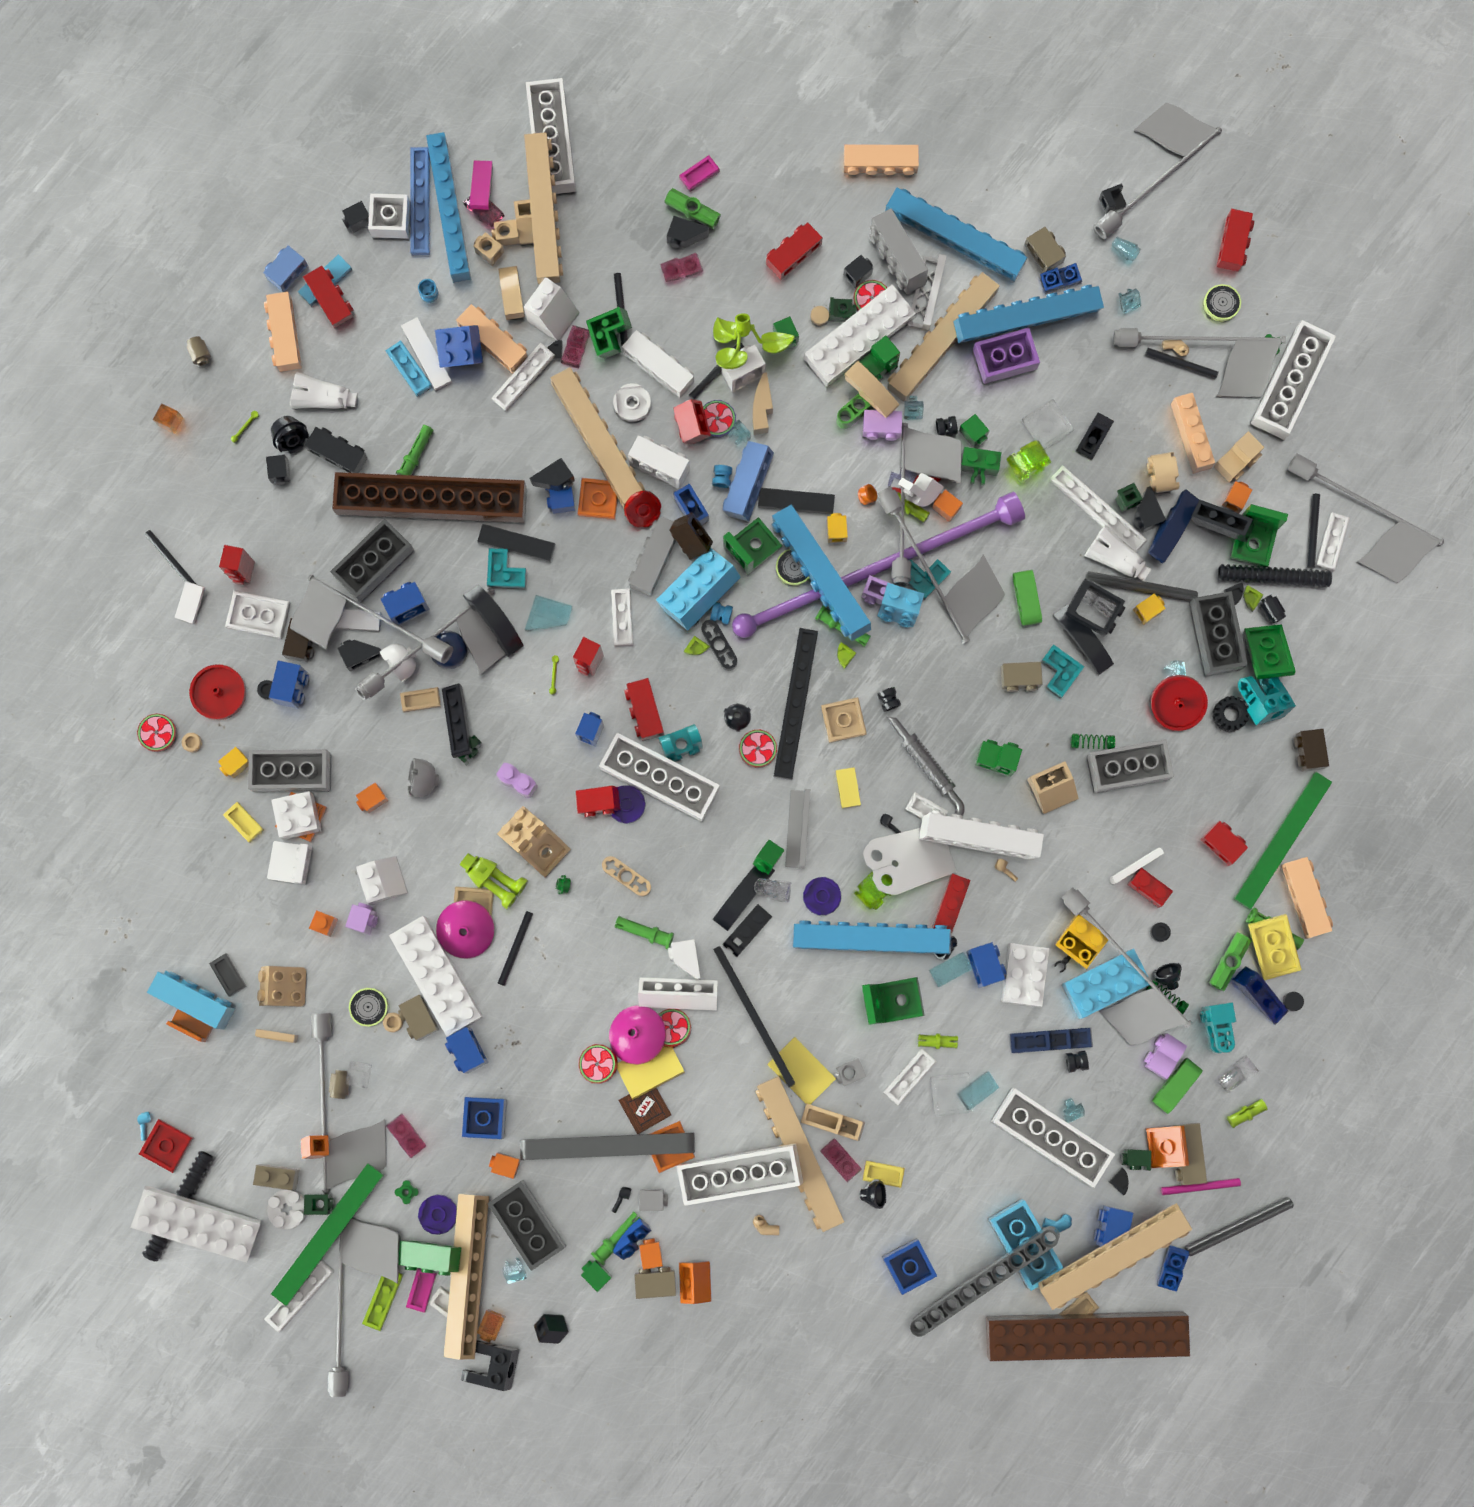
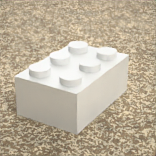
(659, 461)
(1025, 975)

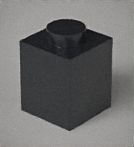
(356, 217)
(858, 270)
(278, 469)

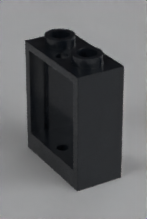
(1118, 610)

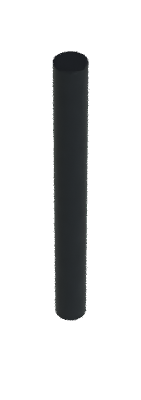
(620, 302)
(1182, 363)
(708, 379)
(1313, 530)
(167, 555)
(515, 948)

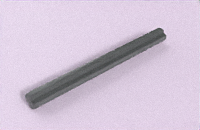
(1141, 586)
(1239, 1226)

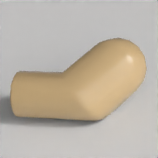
(1177, 345)
(763, 1227)

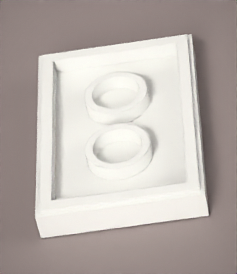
(257, 614)

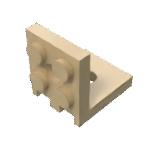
(532, 840)

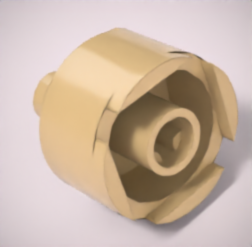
(1163, 471)

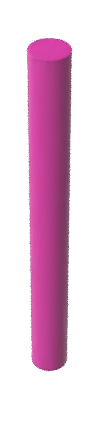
(1201, 1187)

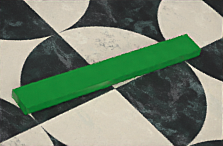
(1282, 840)
(327, 1234)

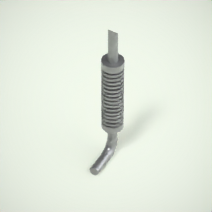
(928, 764)

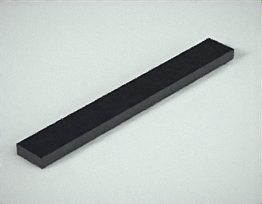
(795, 704)
(754, 1016)

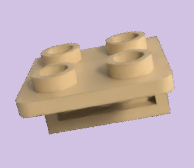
(281, 986)

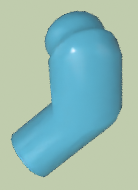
(1061, 1225)

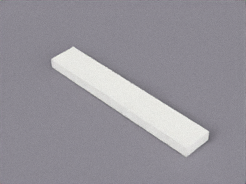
(1097, 508)

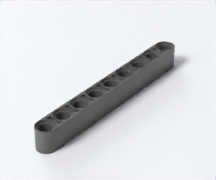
(607, 1146)
(979, 1289)

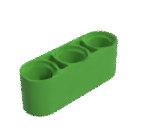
(854, 413)
(1027, 597)
(1177, 1085)

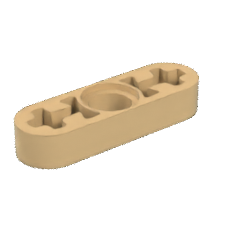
(611, 872)

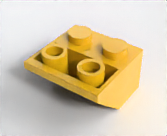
(1081, 941)

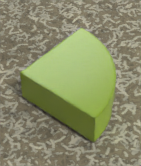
(1251, 597)
(696, 647)
(845, 655)

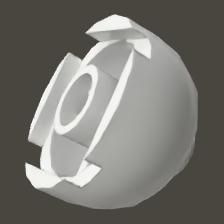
(396, 653)

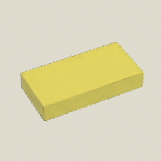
(848, 787)
(243, 822)
(886, 1173)

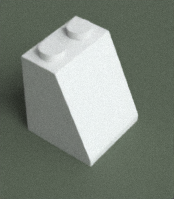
(550, 310)

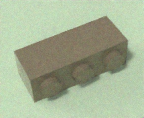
(1196, 1171)

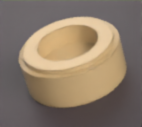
(819, 315)
(191, 742)
(392, 1022)

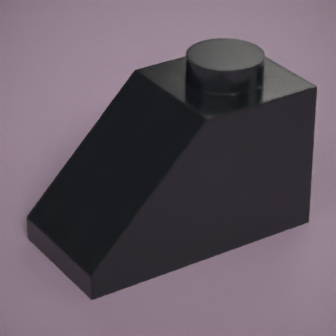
(685, 232)
(1095, 435)
(554, 477)
(1148, 512)
(357, 653)

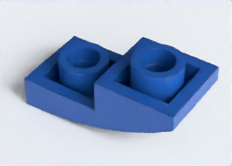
(1061, 278)
(627, 1243)
(1172, 1268)

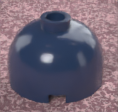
(459, 649)

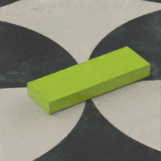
(381, 1302)

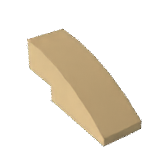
(511, 292)
(871, 389)
(762, 406)
(832, 1122)

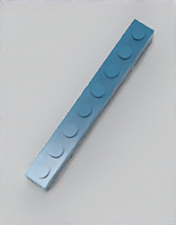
(448, 207)
(956, 234)
(1028, 314)
(821, 573)
(872, 938)

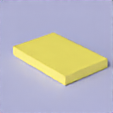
(1274, 947)
(808, 1073)
(650, 1075)

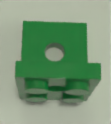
(1264, 532)
(744, 553)
(882, 1001)

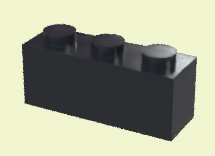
(336, 450)
(1223, 521)

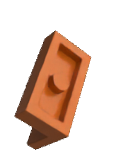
(190, 1026)
(695, 1282)

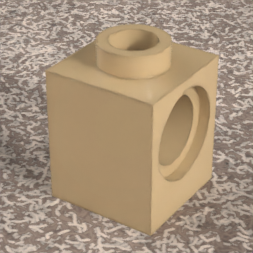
(509, 225)
(491, 255)

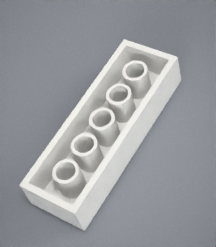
(549, 115)
(856, 335)
(1293, 380)
(659, 777)
(981, 836)
(436, 976)
(1053, 1137)
(740, 1174)
(195, 1224)

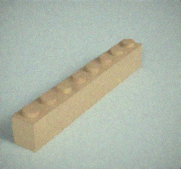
(542, 207)
(941, 339)
(595, 434)
(790, 1132)
(1115, 1256)
(466, 1284)

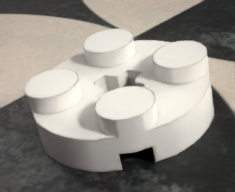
(639, 395)
(278, 1217)

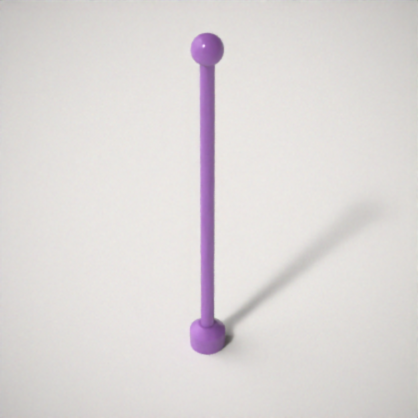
(1007, 510)

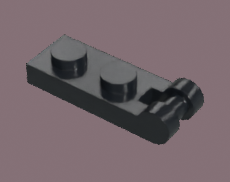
(747, 929)

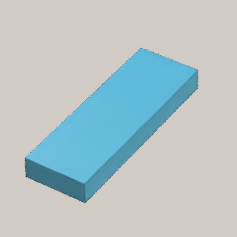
(337, 267)
(409, 368)

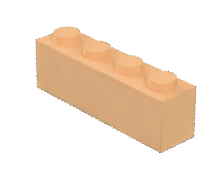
(881, 159)
(283, 331)
(494, 340)
(1192, 433)
(1307, 898)

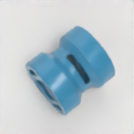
(428, 286)
(722, 476)
(721, 613)

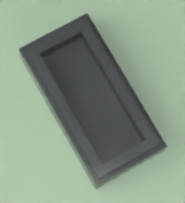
(227, 974)

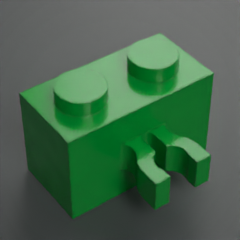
(980, 462)

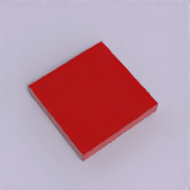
(166, 1145)

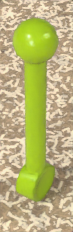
(254, 415)
(555, 659)

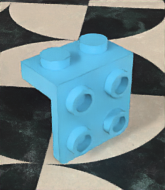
(900, 605)

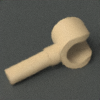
(1001, 866)

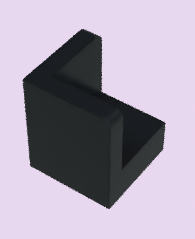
(1112, 198)
(551, 1328)

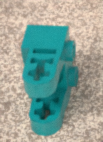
(1265, 708)
(689, 735)
(1219, 1020)

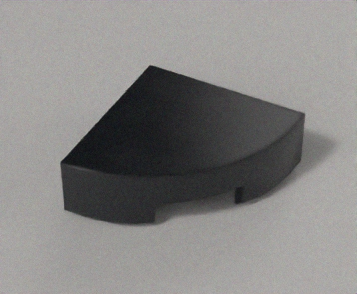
(556, 348)
(1237, 592)
(1120, 1181)

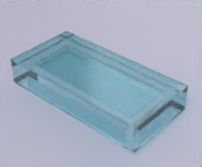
(950, 969)
(978, 1090)

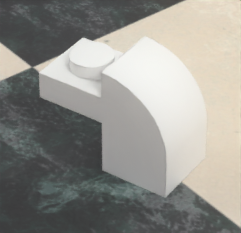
(923, 491)

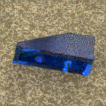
(1260, 994)

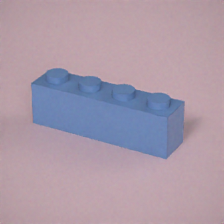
(748, 481)

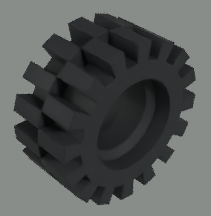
(1225, 723)

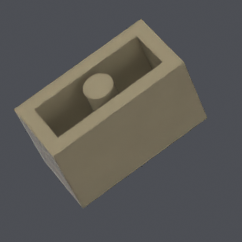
(1045, 249)
(1021, 675)
(418, 1018)
(276, 1177)
(655, 1283)

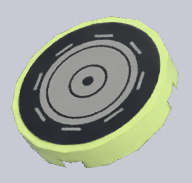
(1222, 302)
(788, 570)
(368, 1007)

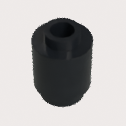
(1273, 609)

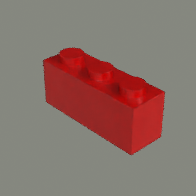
(1235, 240)
(793, 250)
(329, 296)
(237, 564)
(588, 657)
(644, 709)
(951, 902)

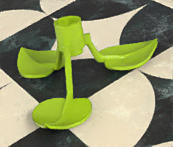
(726, 331)

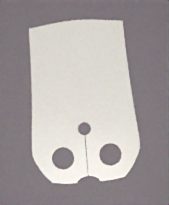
(917, 861)

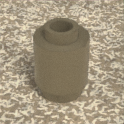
(198, 351)
(338, 1086)

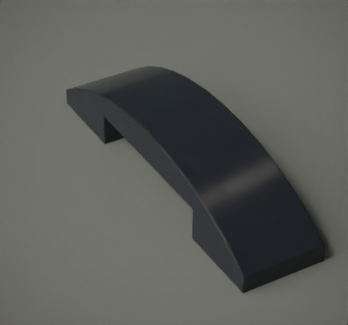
(495, 619)
(1086, 641)
(739, 899)

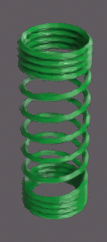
(1076, 737)
(1182, 1005)

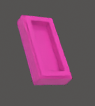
(699, 173)
(421, 1290)

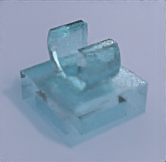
(1130, 300)
(913, 409)
(741, 431)
(1177, 668)
(1072, 1111)
(514, 1272)

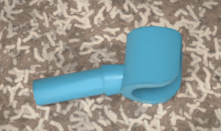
(142, 1119)

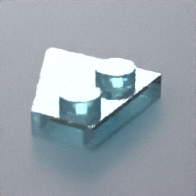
(547, 613)

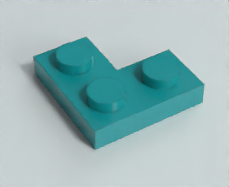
(500, 575)
(921, 581)
(1066, 668)

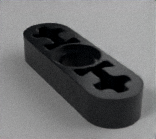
(730, 654)

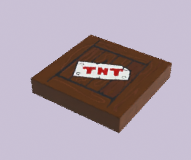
(645, 1110)

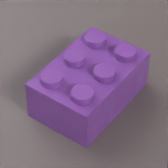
(1006, 355)

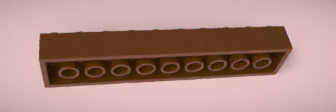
(429, 497)
(1087, 1336)

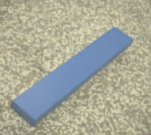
(419, 201)

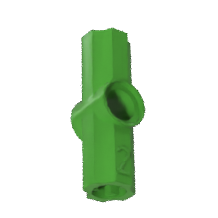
(702, 214)
(1235, 950)

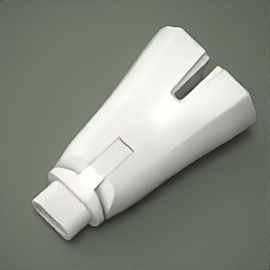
(320, 394)
(1113, 552)

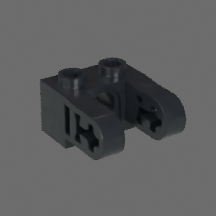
(500, 1370)

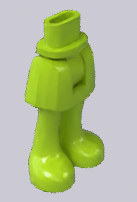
(482, 870)

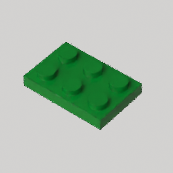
(1269, 651)

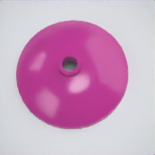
(468, 916)
(648, 1036)

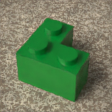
(604, 330)
(882, 358)
(998, 758)

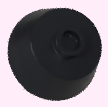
(288, 434)

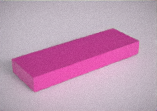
(481, 185)

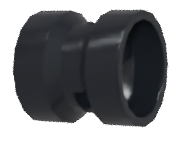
(946, 426)
(889, 699)
(1077, 1061)

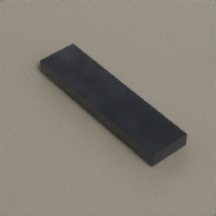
(800, 500)
(516, 543)
(456, 720)

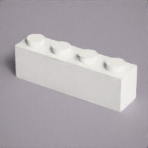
(658, 363)
(678, 993)

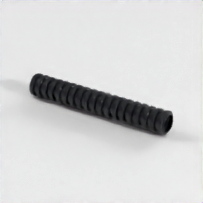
(1275, 575)
(186, 1190)

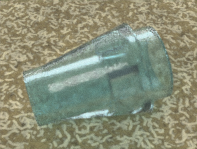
(1126, 248)

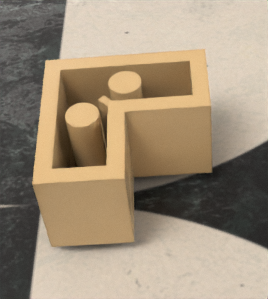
(1242, 454)

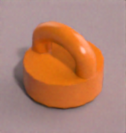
(867, 494)

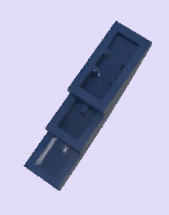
(1174, 526)
(1051, 1040)

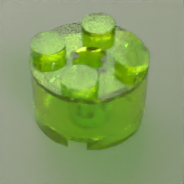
(1029, 460)
(868, 892)

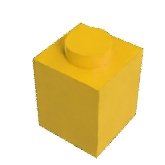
(836, 528)
(1149, 608)
(233, 763)

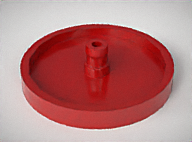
(217, 692)
(1179, 702)

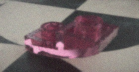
(489, 216)
(681, 268)
(575, 346)
(406, 1135)
(841, 1160)

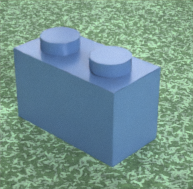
(285, 268)

